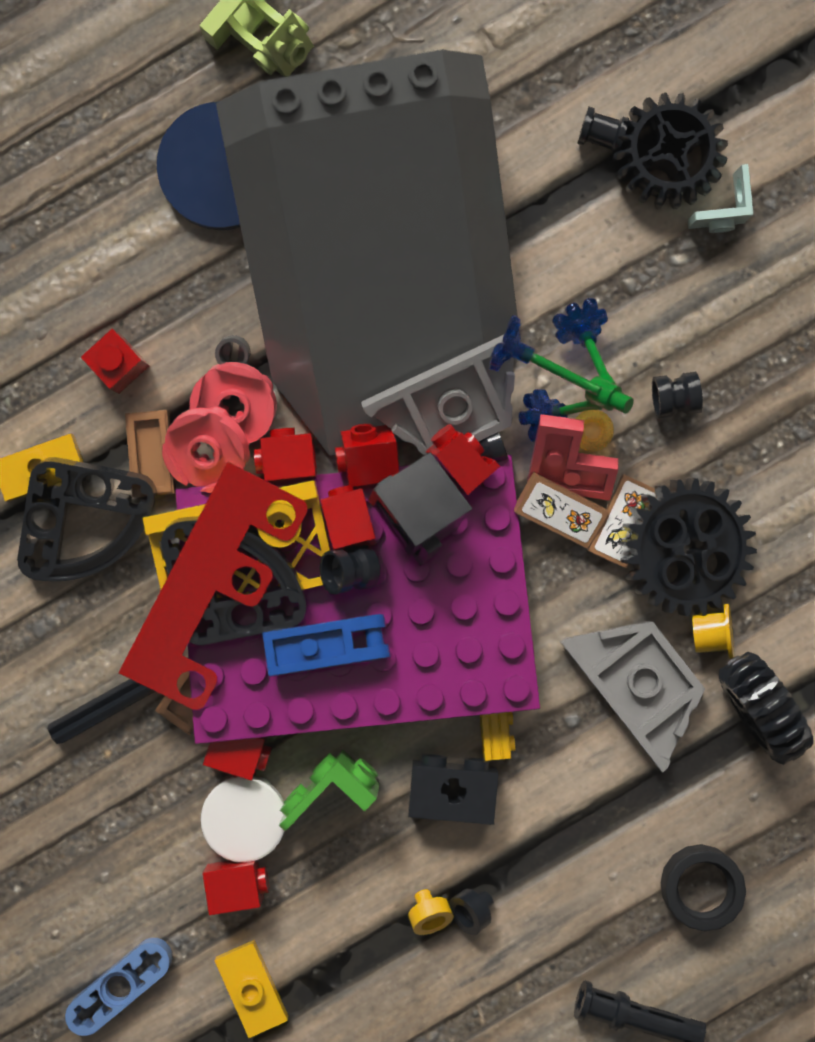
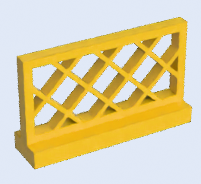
(306, 491)

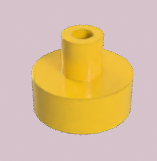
(279, 511)
(429, 913)

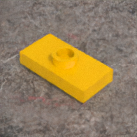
(17, 467)
(251, 988)

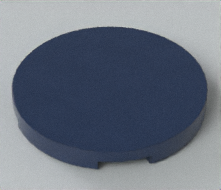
(196, 170)

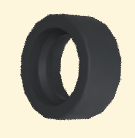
(719, 916)

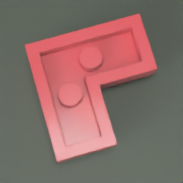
(558, 459)

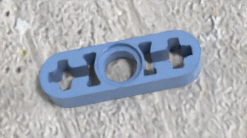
(89, 997)

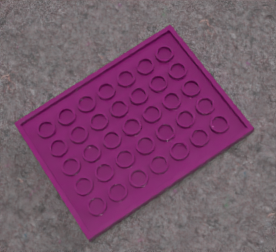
(451, 630)

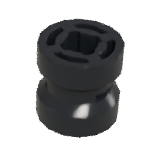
(682, 394)
(349, 569)

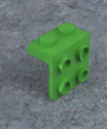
(351, 776)

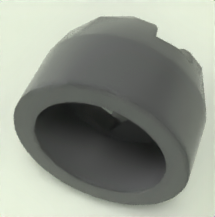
(225, 347)

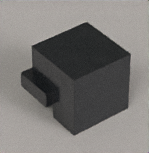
(421, 506)

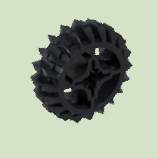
(676, 167)
(766, 708)

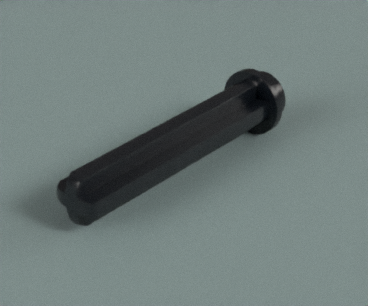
(97, 710)

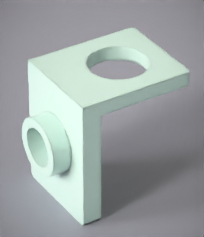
(725, 219)

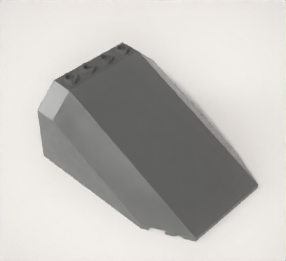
(369, 226)

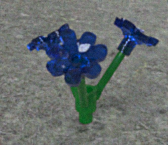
(582, 328)

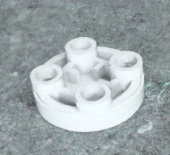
(243, 818)

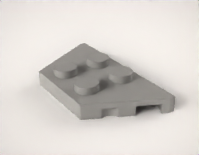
(452, 393)
(641, 683)

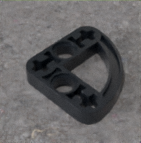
(71, 491)
(221, 608)

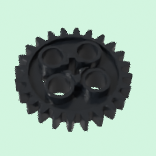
(653, 556)

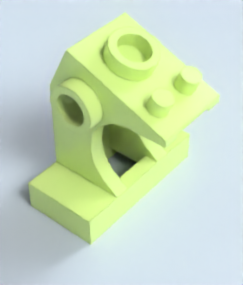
(240, 18)

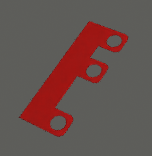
(199, 571)

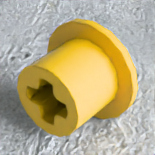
(714, 632)

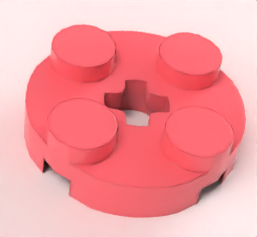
(246, 383)
(207, 426)

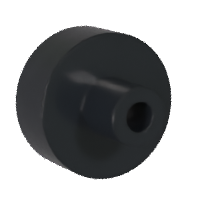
(471, 910)

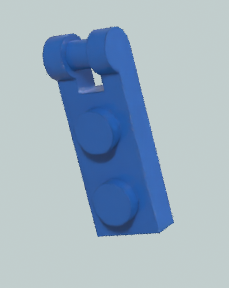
(324, 645)

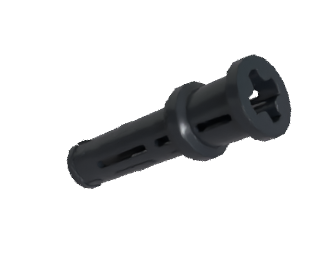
(621, 1012)

